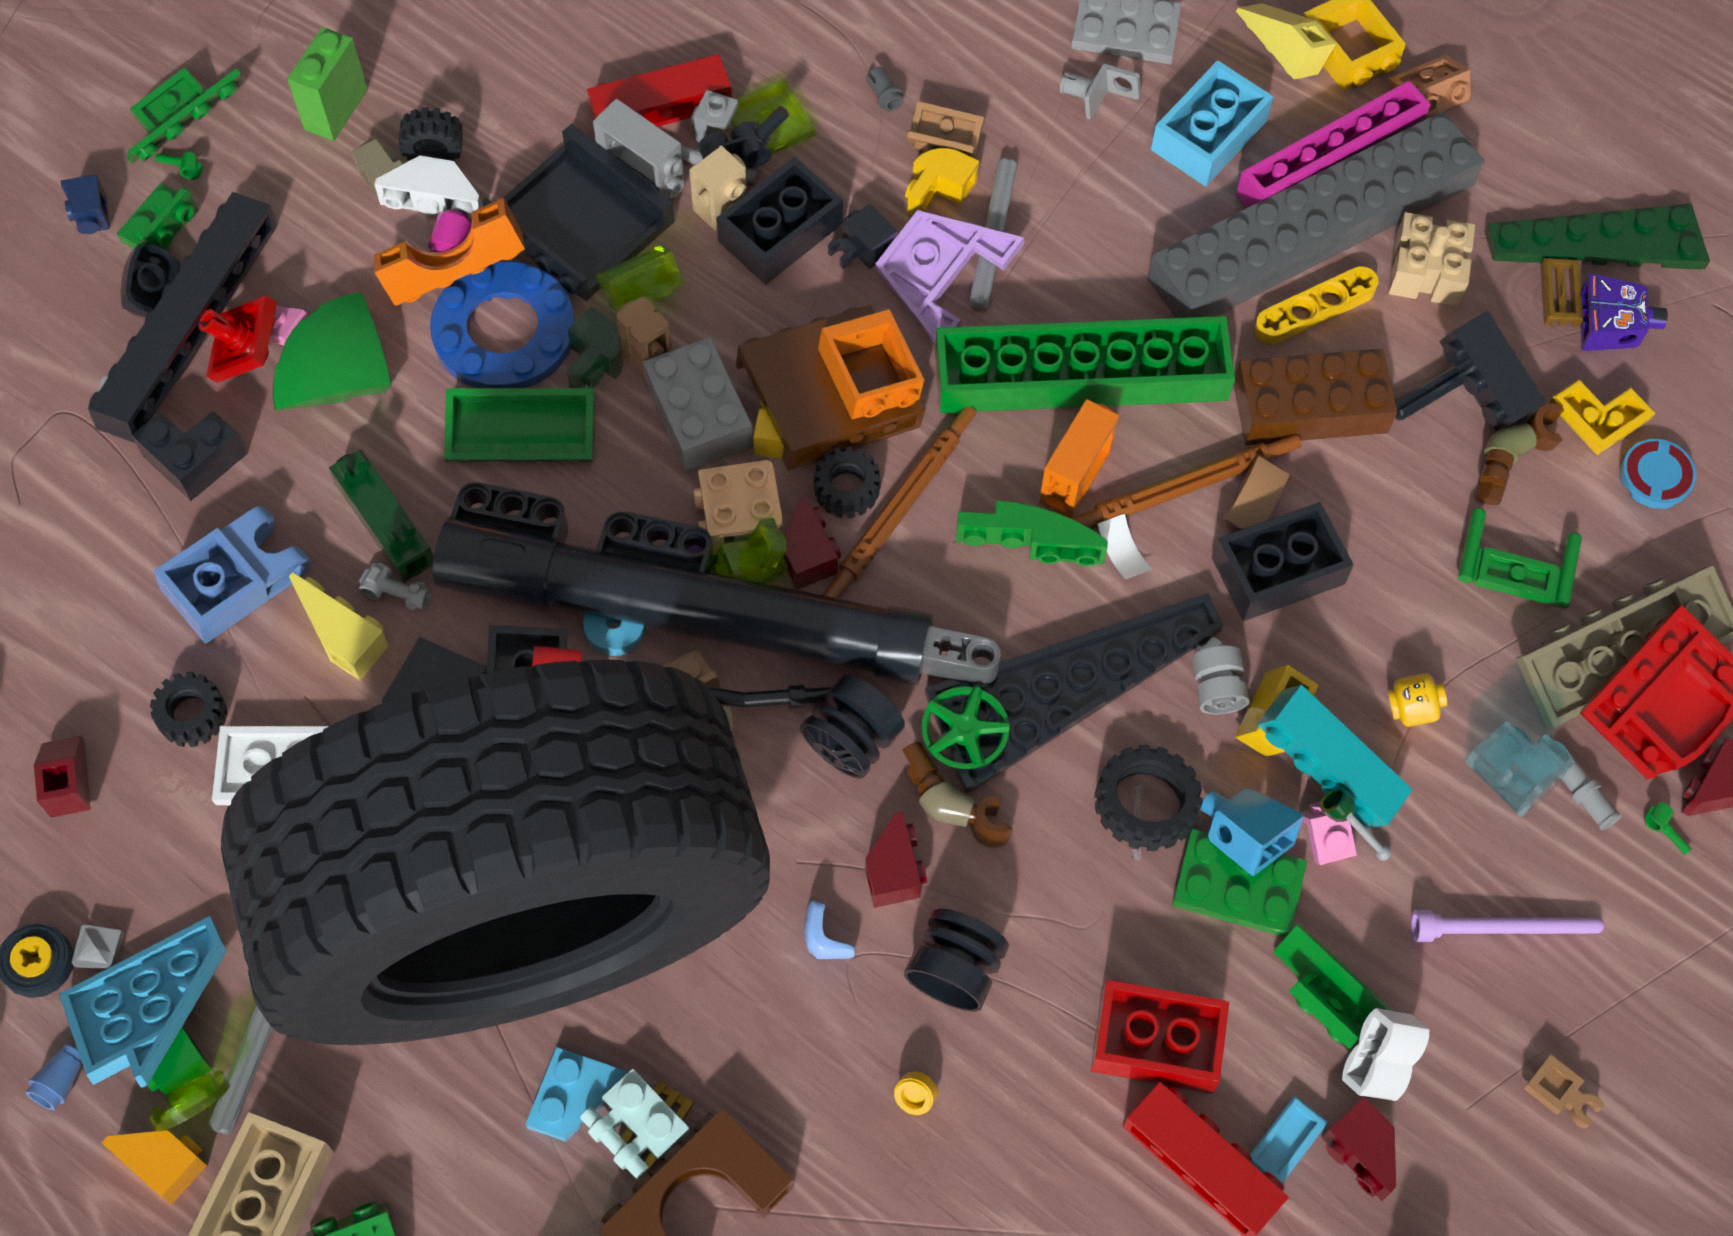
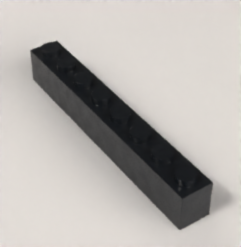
(172, 329)

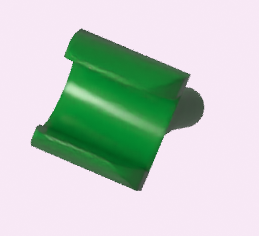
(188, 164)
(1658, 821)

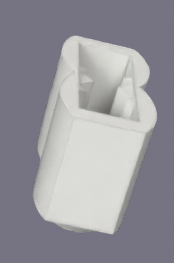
(1385, 1054)

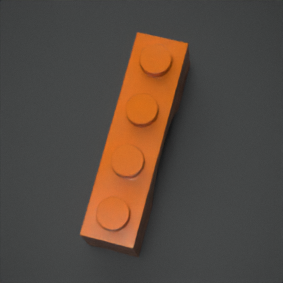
(412, 272)

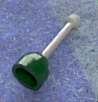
(1340, 807)

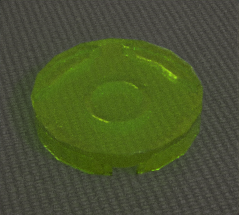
(189, 1101)

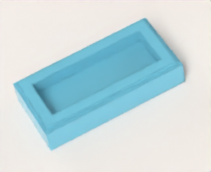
(1287, 1139)

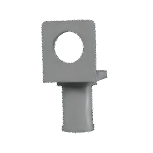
(1095, 89)

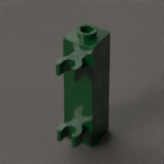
(382, 515)

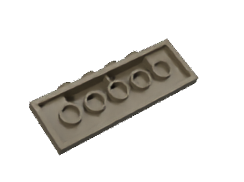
(1581, 659)

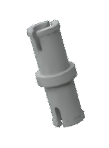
(1588, 794)

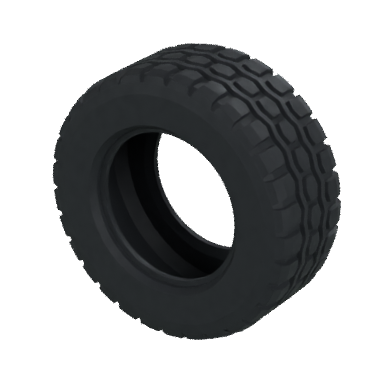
(491, 851)

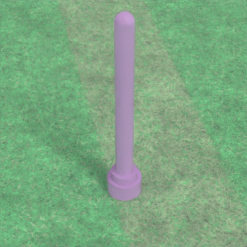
(1427, 925)

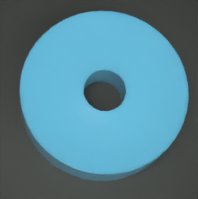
(612, 641)

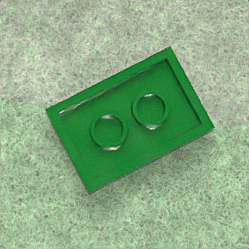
(1223, 890)

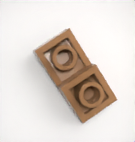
(1257, 494)

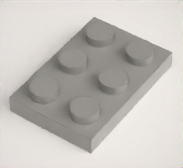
(1128, 28)

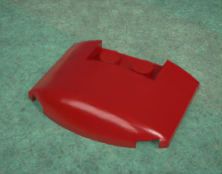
(1666, 697)

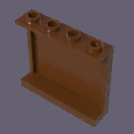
(805, 400)

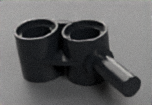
(748, 140)

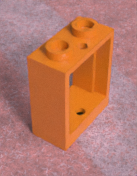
(862, 334)
(1079, 458)

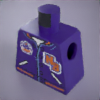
(1616, 314)

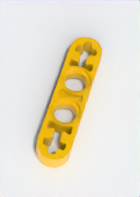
(1318, 308)

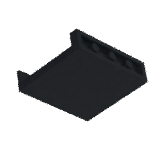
(586, 213)

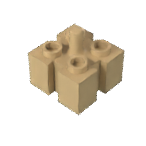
(1432, 259)

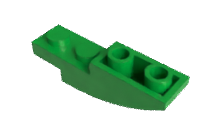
(1046, 532)

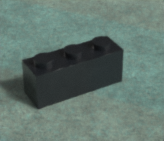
(1492, 371)

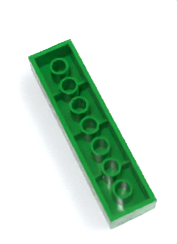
(1082, 361)

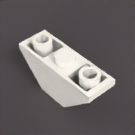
(428, 187)

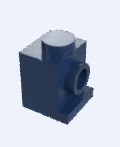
(86, 203)

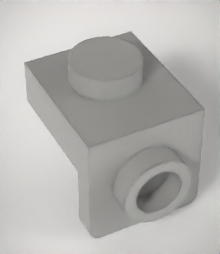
(712, 113)

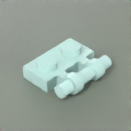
(644, 1114)

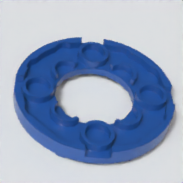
(511, 369)

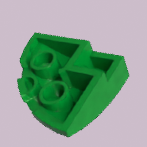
(331, 357)

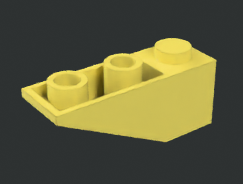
(1292, 39)
(347, 638)

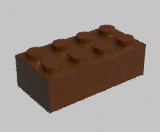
(1314, 396)

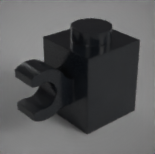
(864, 236)

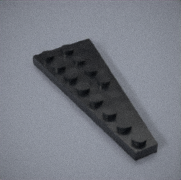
(1074, 679)

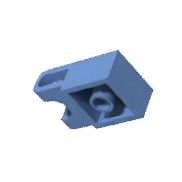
(236, 568)

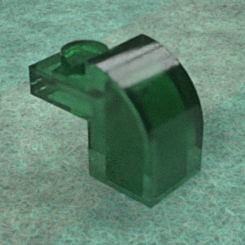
(600, 349)

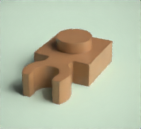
(1558, 1089)

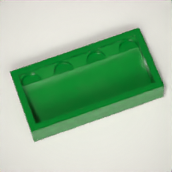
(519, 424)

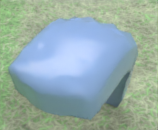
(816, 941)

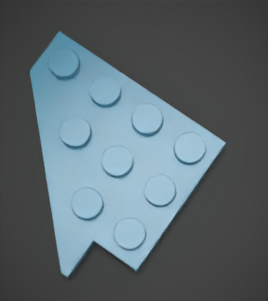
(141, 1003)

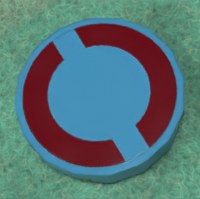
(1658, 473)

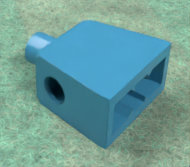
(1251, 827)

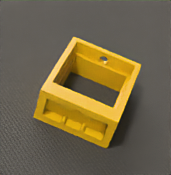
(1338, 64)

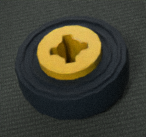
(45, 972)

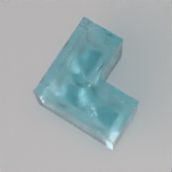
(1517, 769)

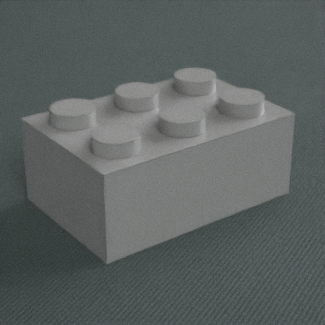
(698, 404)

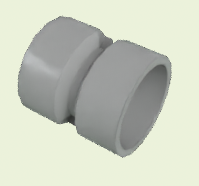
(1219, 674)

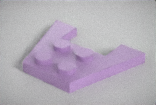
(929, 258)

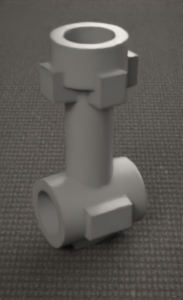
(378, 580)

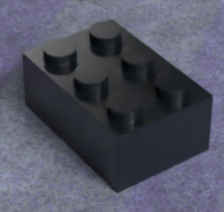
(780, 220)
(1282, 561)

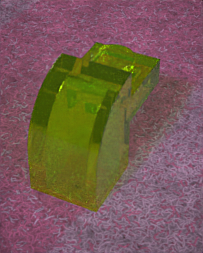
(754, 559)

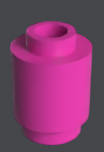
(449, 231)

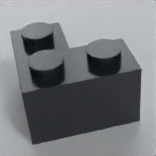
(193, 458)

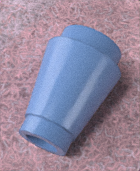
(54, 1080)

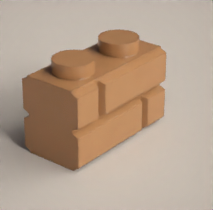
(642, 332)

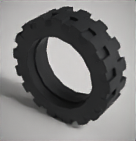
(1163, 766)

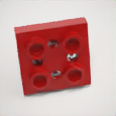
(239, 338)

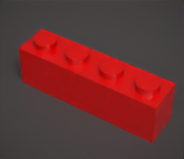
(666, 93)
(1205, 1160)

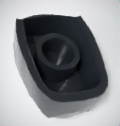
(146, 276)

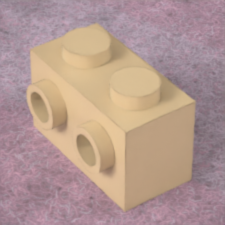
(717, 184)

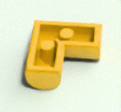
(1601, 424)

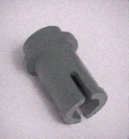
(888, 95)

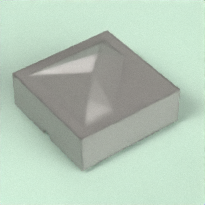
(97, 947)

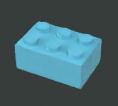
(1211, 123)

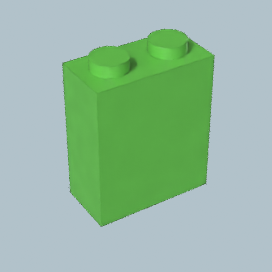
(327, 83)

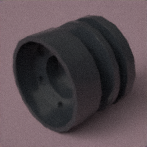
(852, 726)
(956, 960)

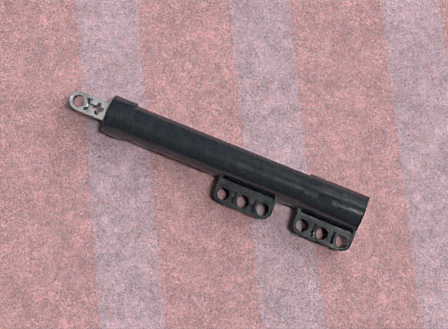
(675, 591)

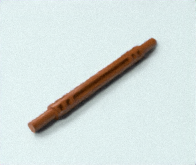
(1187, 481)
(899, 503)

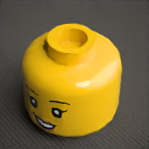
(1417, 699)

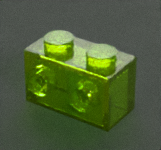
(646, 275)

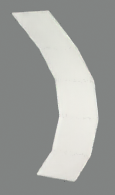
(1122, 547)

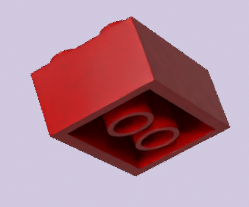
(1160, 1036)

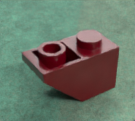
(809, 551)
(62, 777)
(1715, 786)
(891, 865)
(1367, 1147)

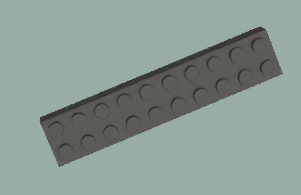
(1315, 219)

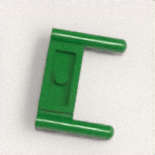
(1516, 573)

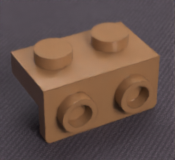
(944, 128)

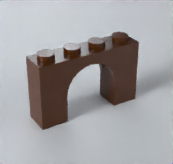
(717, 1151)

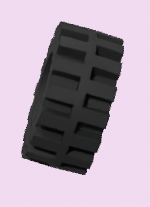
(430, 135)
(843, 463)
(178, 691)

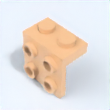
(737, 499)

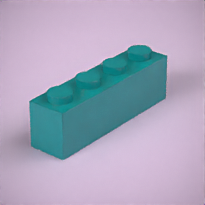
(1333, 755)

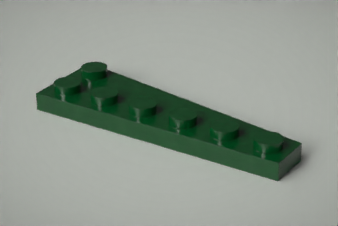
(1631, 236)

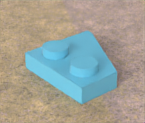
(567, 1091)

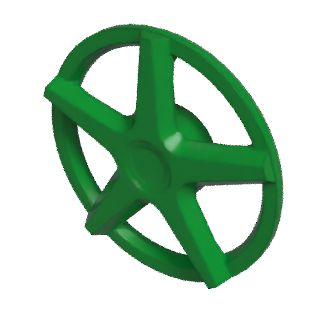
(965, 727)

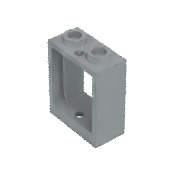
(641, 147)

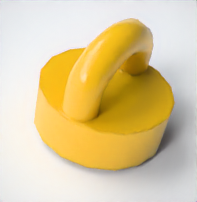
(916, 1093)

